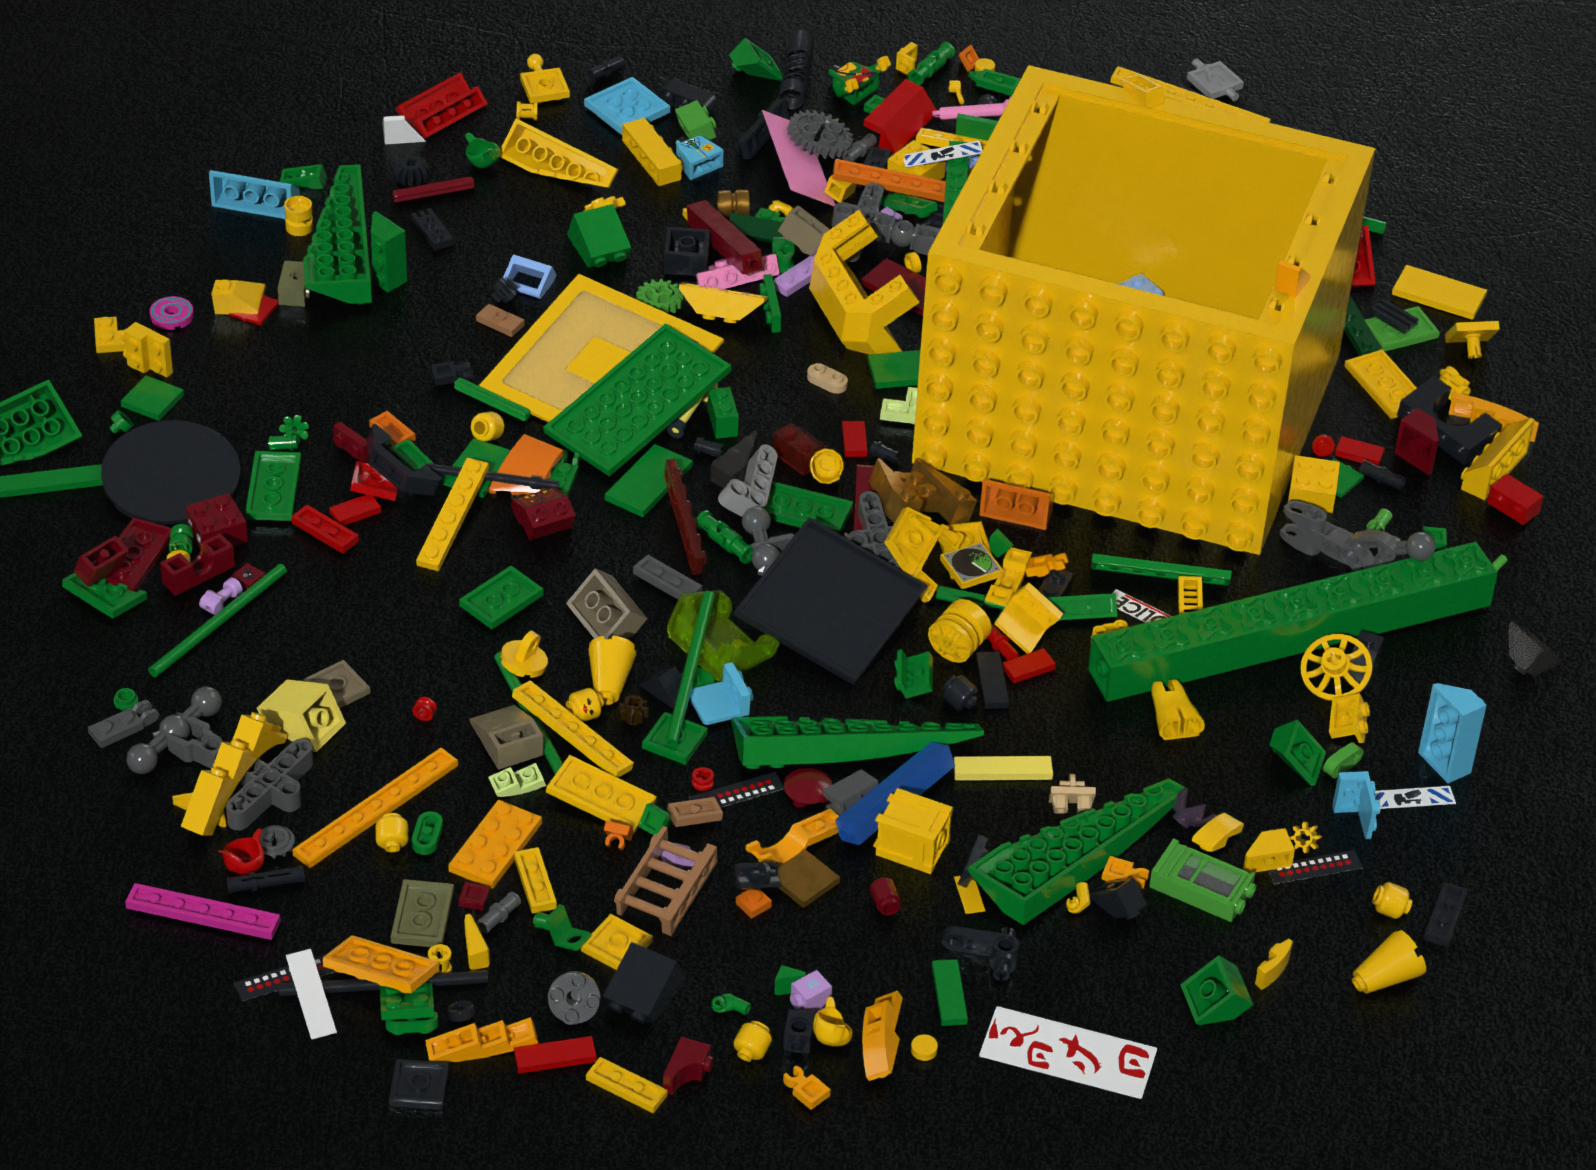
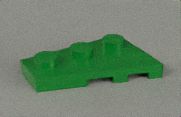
(105, 596)

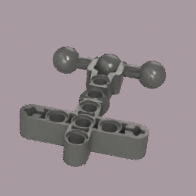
(887, 229)
(872, 537)
(261, 784)

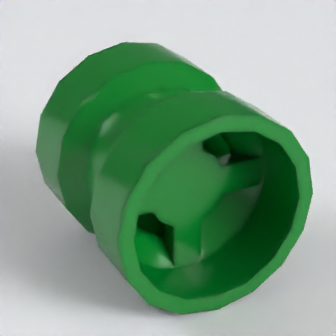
(181, 538)

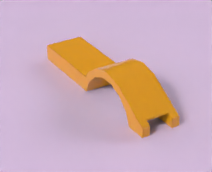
(798, 838)

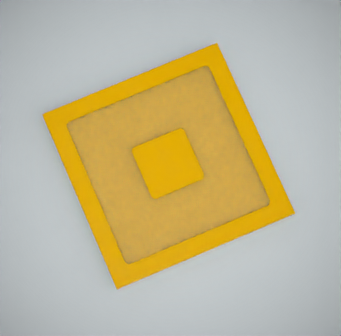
(579, 343)

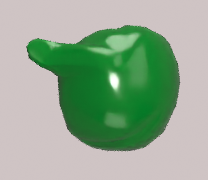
(480, 152)

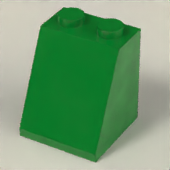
(599, 236)

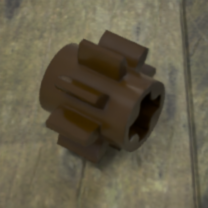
(633, 710)

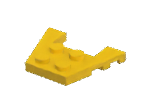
(914, 539)

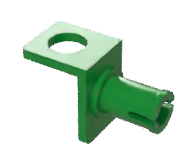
(561, 928)

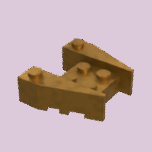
(921, 490)

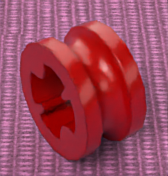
(424, 708)
(698, 776)

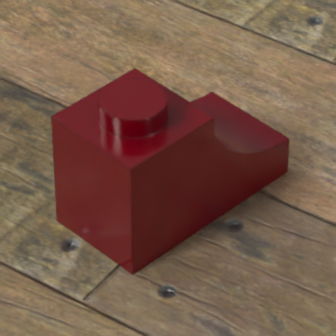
(687, 1064)

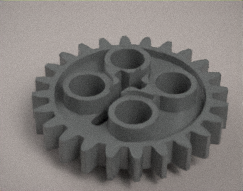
(806, 127)

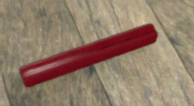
(433, 189)

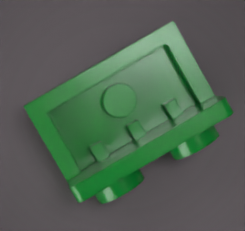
(914, 674)

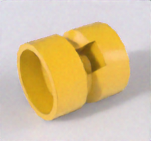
(298, 215)

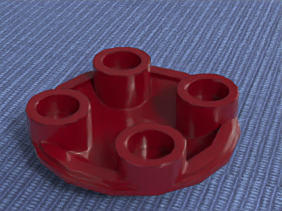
(806, 786)

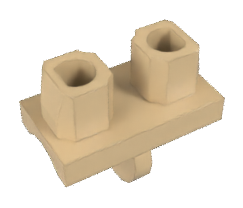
(1071, 792)

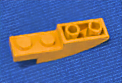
(879, 1035)

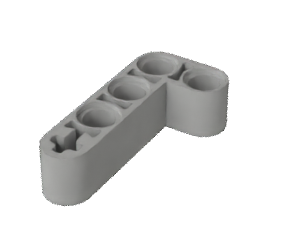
(755, 489)

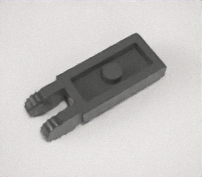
(123, 724)

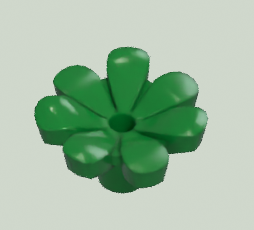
(296, 422)

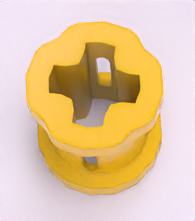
(526, 110)
(445, 957)

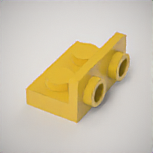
(1349, 717)

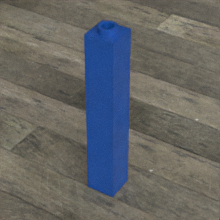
(913, 776)

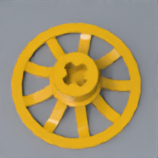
(1335, 665)

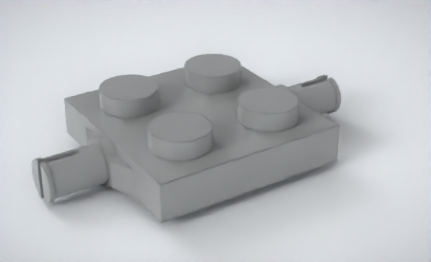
(1215, 80)

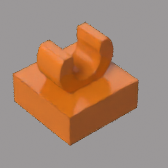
(617, 831)

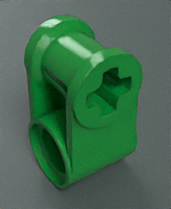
(784, 252)

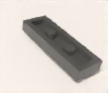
(665, 577)

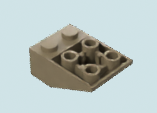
(803, 230)
(509, 736)

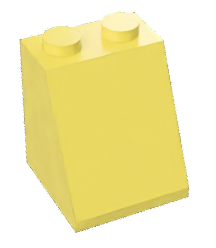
(304, 711)

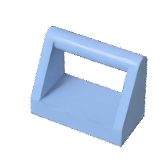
(532, 268)

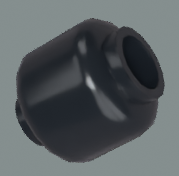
(960, 692)

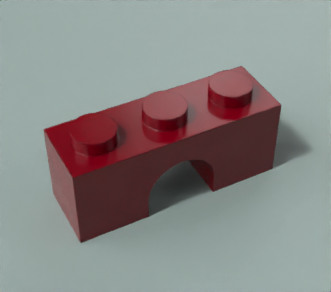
(214, 558)

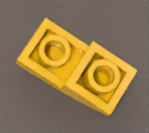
(1217, 831)
(1270, 970)

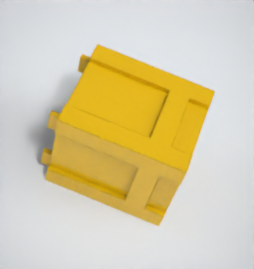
(913, 830)

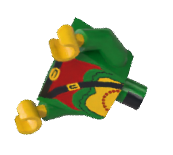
(857, 81)

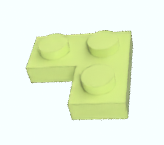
(900, 410)

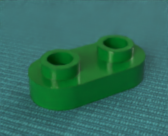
(424, 837)
(412, 1025)

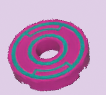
(161, 308)

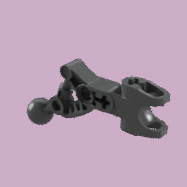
(1318, 535)

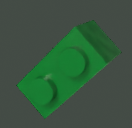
(722, 412)

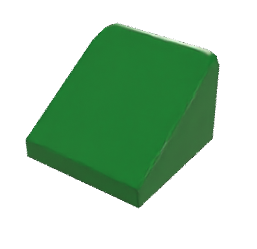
(785, 978)

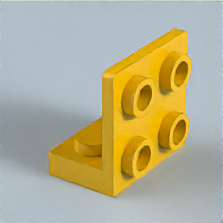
(1027, 617)

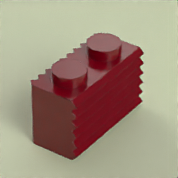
(101, 561)

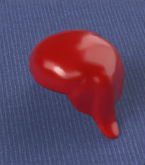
(244, 854)

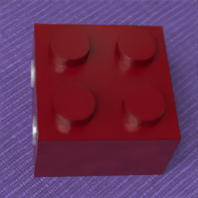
(216, 517)

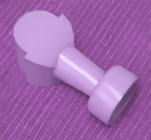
(214, 601)

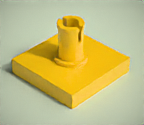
(1472, 334)

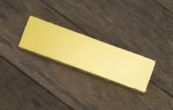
(1003, 768)

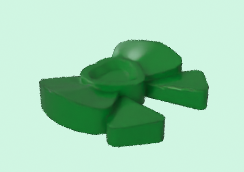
(702, 678)

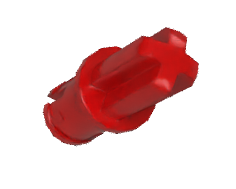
(1001, 643)

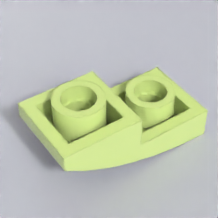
(509, 784)

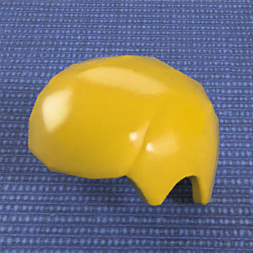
(826, 466)

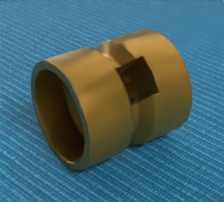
(733, 203)

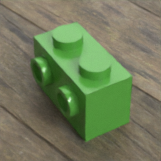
(696, 121)

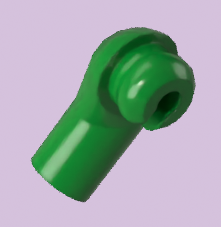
(730, 1002)

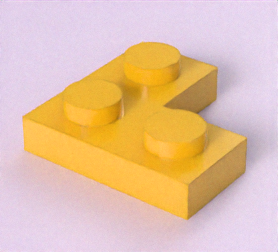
(600, 202)
(107, 335)

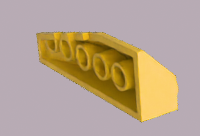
(553, 158)

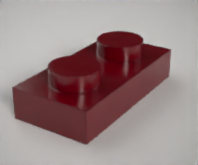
(350, 441)

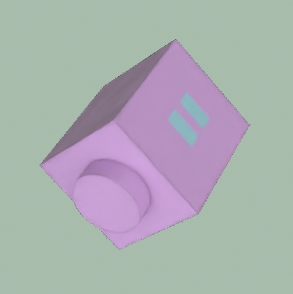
(810, 992)

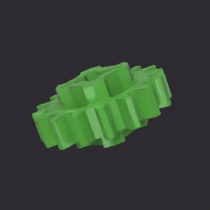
(661, 295)

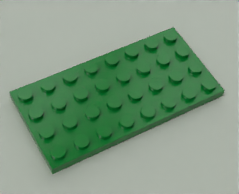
(637, 399)

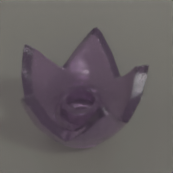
(1190, 815)

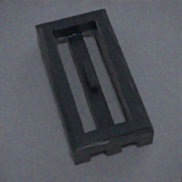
(1394, 316)

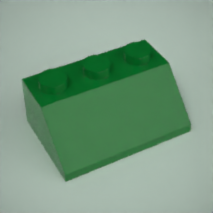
(388, 253)

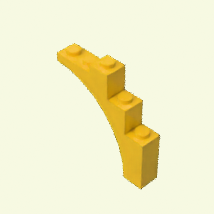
(232, 761)

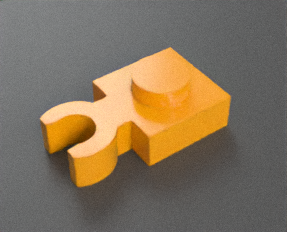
(1042, 565)
(1122, 869)
(807, 1090)

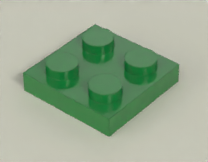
(406, 1005)

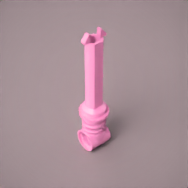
(981, 111)

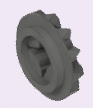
(284, 838)

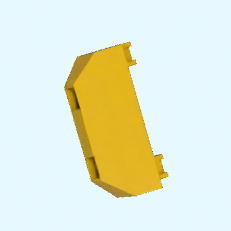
(853, 315)

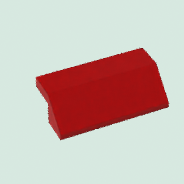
(441, 105)
(901, 116)

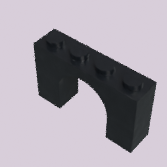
(1460, 442)

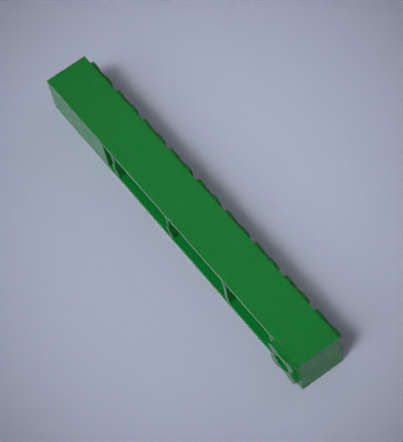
(1290, 621)

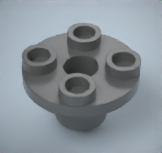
(574, 997)

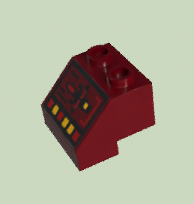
(543, 512)

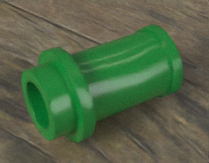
(283, 442)

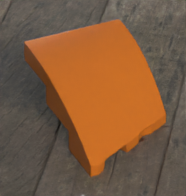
(527, 459)

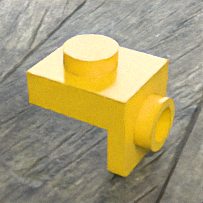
(906, 58)

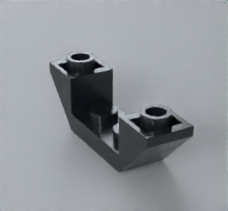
(422, 481)

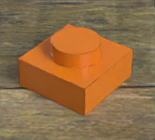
(753, 902)

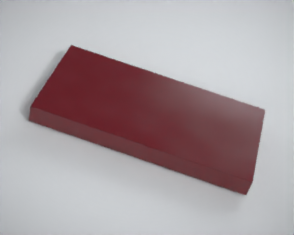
(887, 271)
(145, 545)

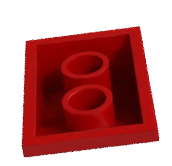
(1364, 269)

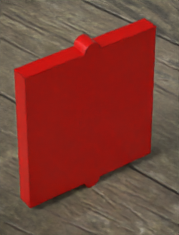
(266, 308)

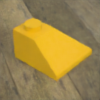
(237, 296)

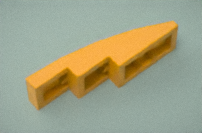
(1473, 408)
(476, 1043)

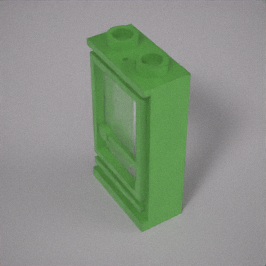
(1202, 881)

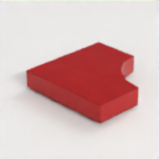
(371, 482)

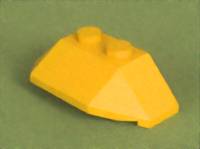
(721, 302)

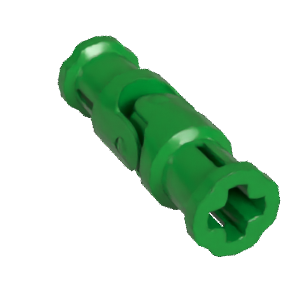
(931, 63)
(724, 536)

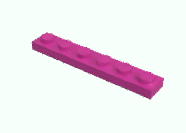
(203, 911)

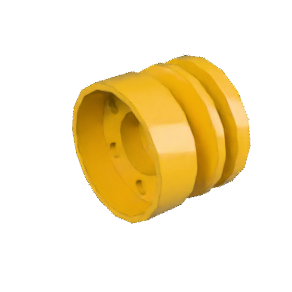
(959, 630)

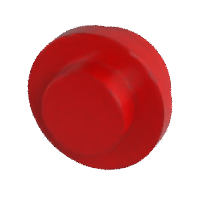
(1323, 445)

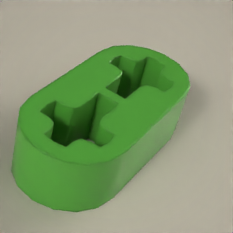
(1343, 760)

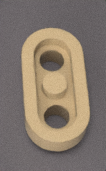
(827, 378)

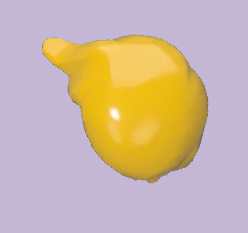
(830, 1027)

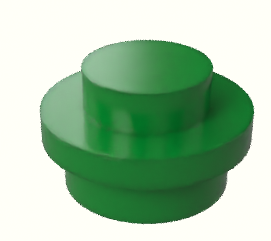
(125, 699)

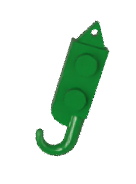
(995, 81)

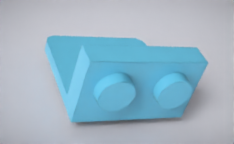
(722, 699)
(1357, 794)

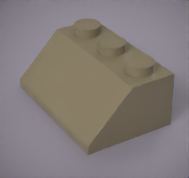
(606, 607)

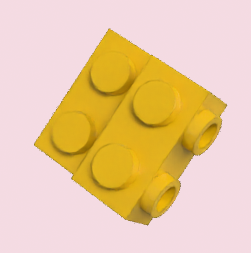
(147, 350)

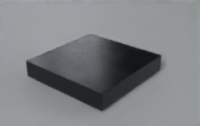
(419, 1084)

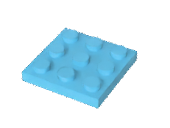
(626, 103)

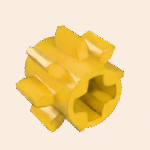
(1458, 385)
(1302, 842)

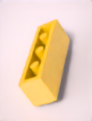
(652, 151)

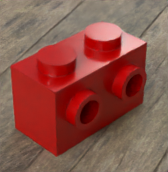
(1515, 499)

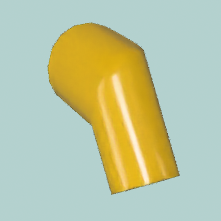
(780, 206)
(1081, 901)

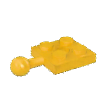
(553, 79)

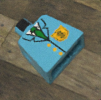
(698, 156)

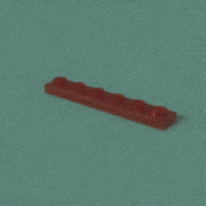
(682, 510)

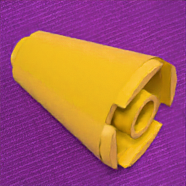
(610, 665)
(1389, 964)

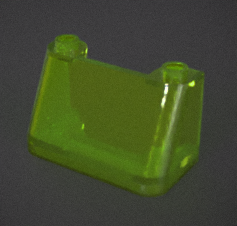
(722, 640)

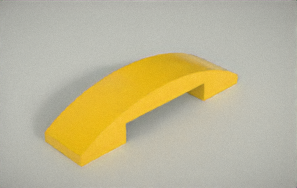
(1013, 575)

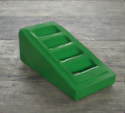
(305, 177)

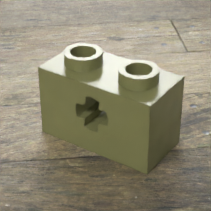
(292, 285)

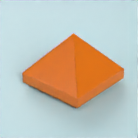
(968, 58)

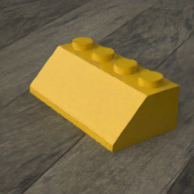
(1497, 458)

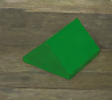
(975, 126)

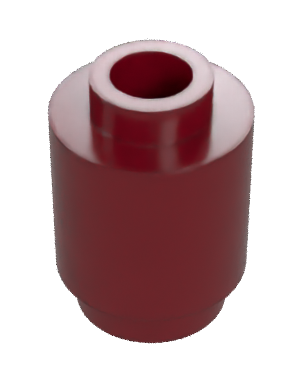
(885, 896)

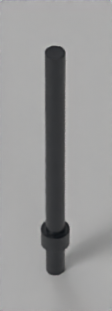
(534, 482)

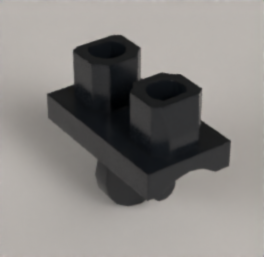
(756, 875)

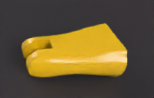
(1175, 712)

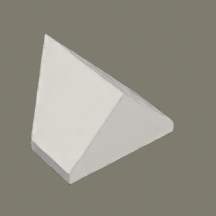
(398, 131)

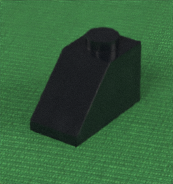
(1374, 646)
(1119, 898)

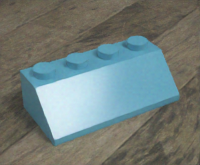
(250, 194)
(1452, 730)

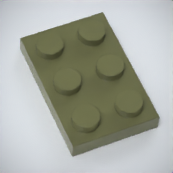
(422, 913)

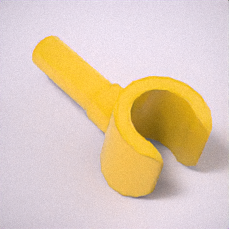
(955, 87)

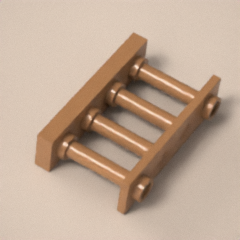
(680, 897)

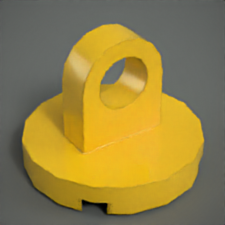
(524, 656)

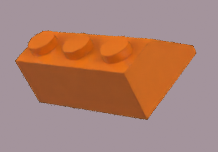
(1016, 504)

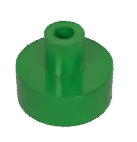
(121, 421)

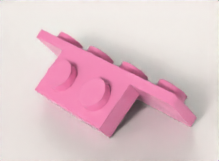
(725, 275)

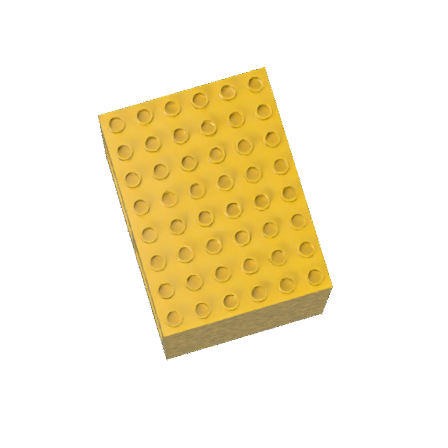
(1121, 395)

